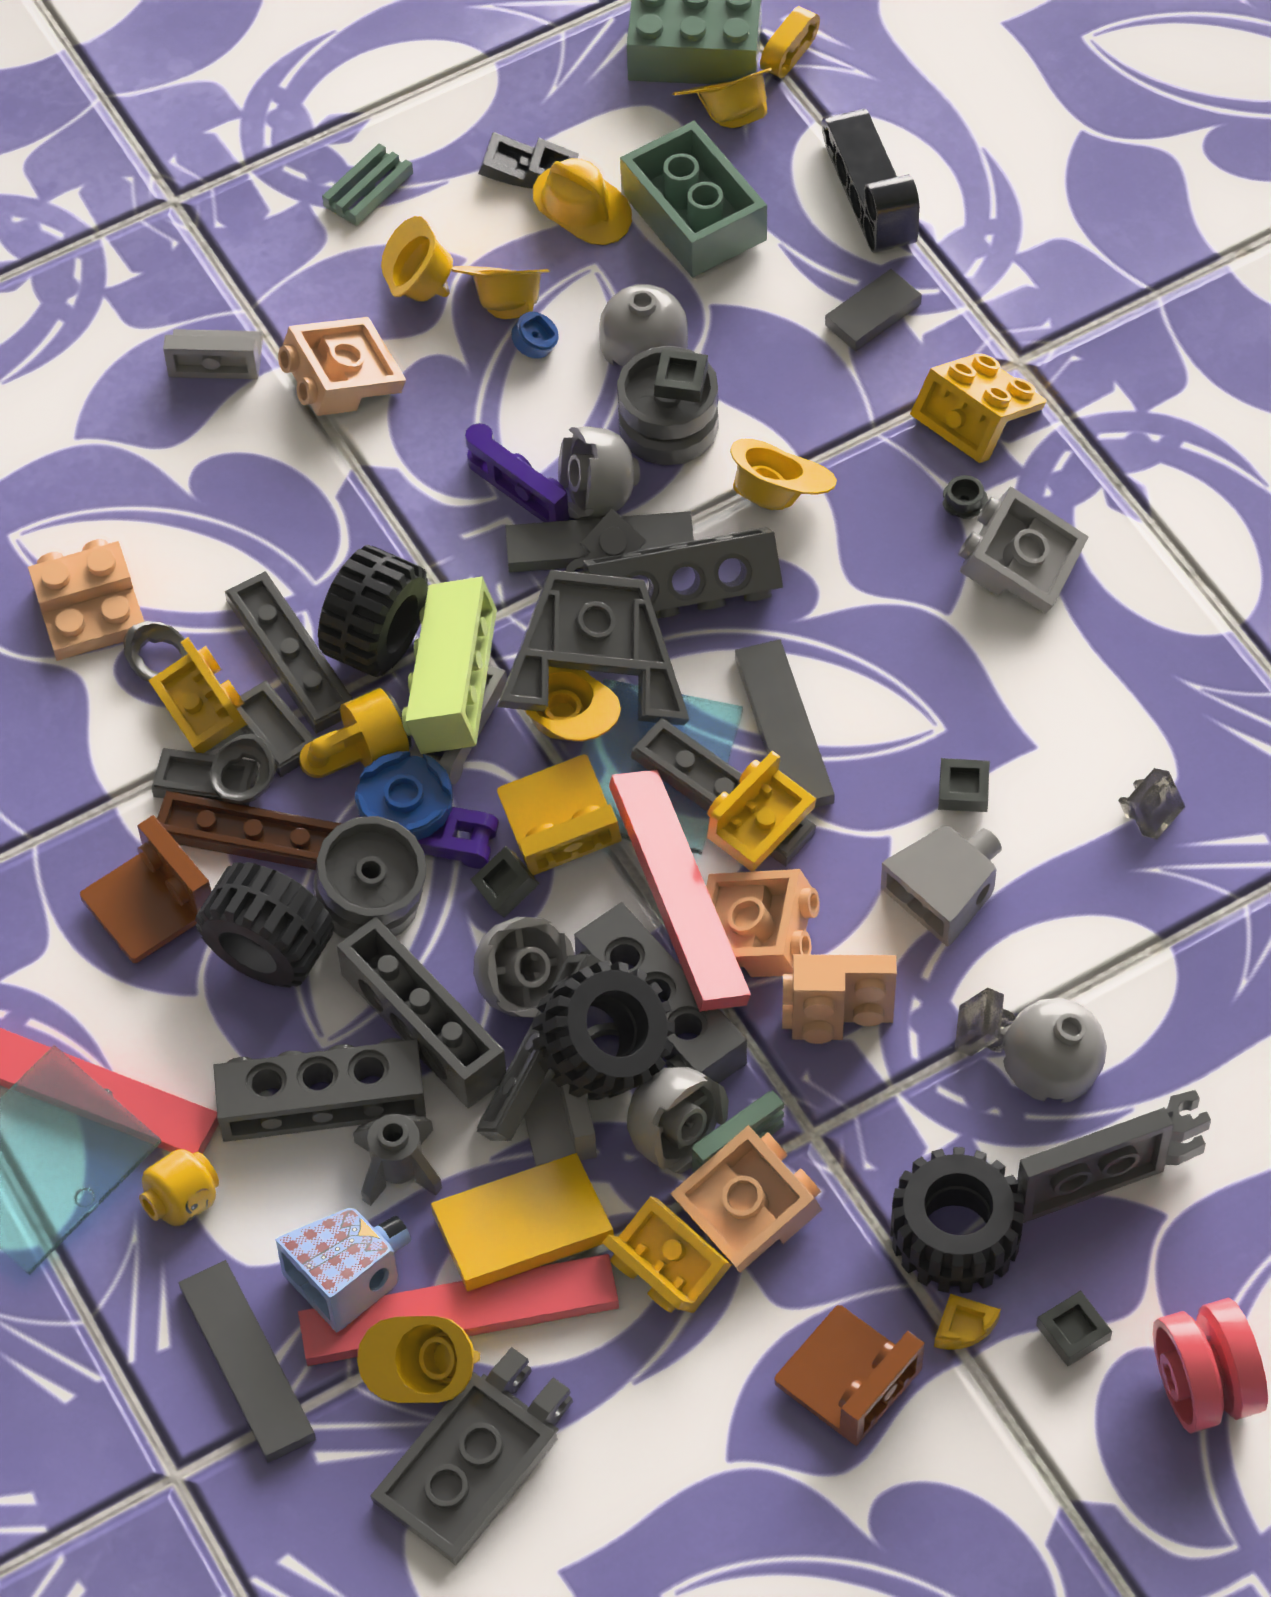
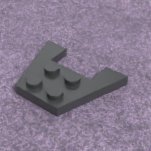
(595, 627)

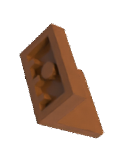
(150, 895)
(850, 1373)

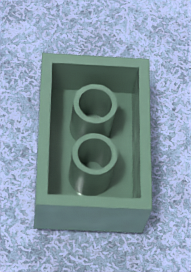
(693, 40)
(693, 198)

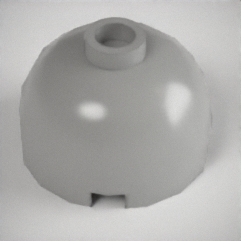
(640, 320)
(596, 471)
(519, 964)
(1054, 1050)
(674, 1114)

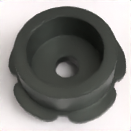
(964, 488)

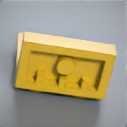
(973, 402)
(559, 814)

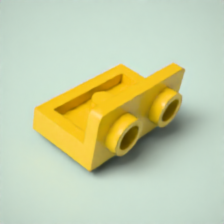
(197, 700)
(758, 812)
(667, 1257)

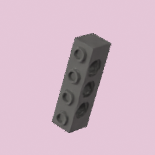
(753, 548)
(622, 938)
(422, 1010)
(298, 1108)

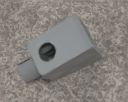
(943, 879)

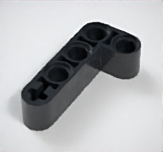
(881, 201)

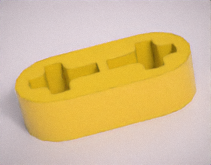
(790, 42)

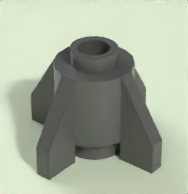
(396, 1154)

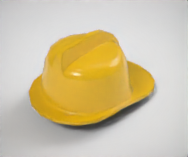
(734, 102)
(582, 202)
(416, 262)
(505, 291)
(776, 477)
(577, 707)
(416, 1359)

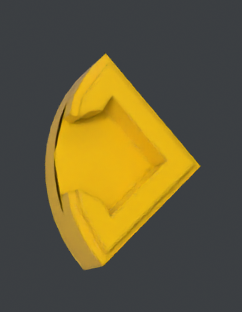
(965, 1323)

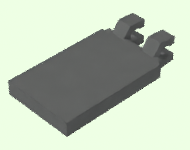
(1111, 1157)
(473, 1457)

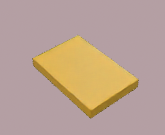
(521, 1221)

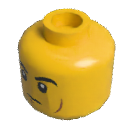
(178, 1187)

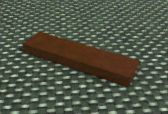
(244, 830)

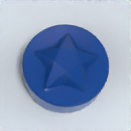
(534, 335)

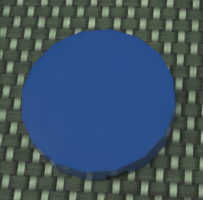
(406, 791)

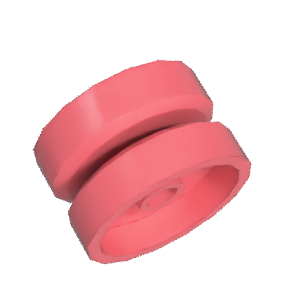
(1210, 1365)

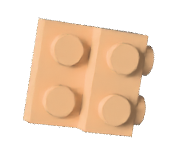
(339, 364)
(85, 598)
(765, 917)
(835, 991)
(748, 1197)

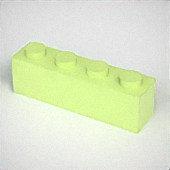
(450, 666)

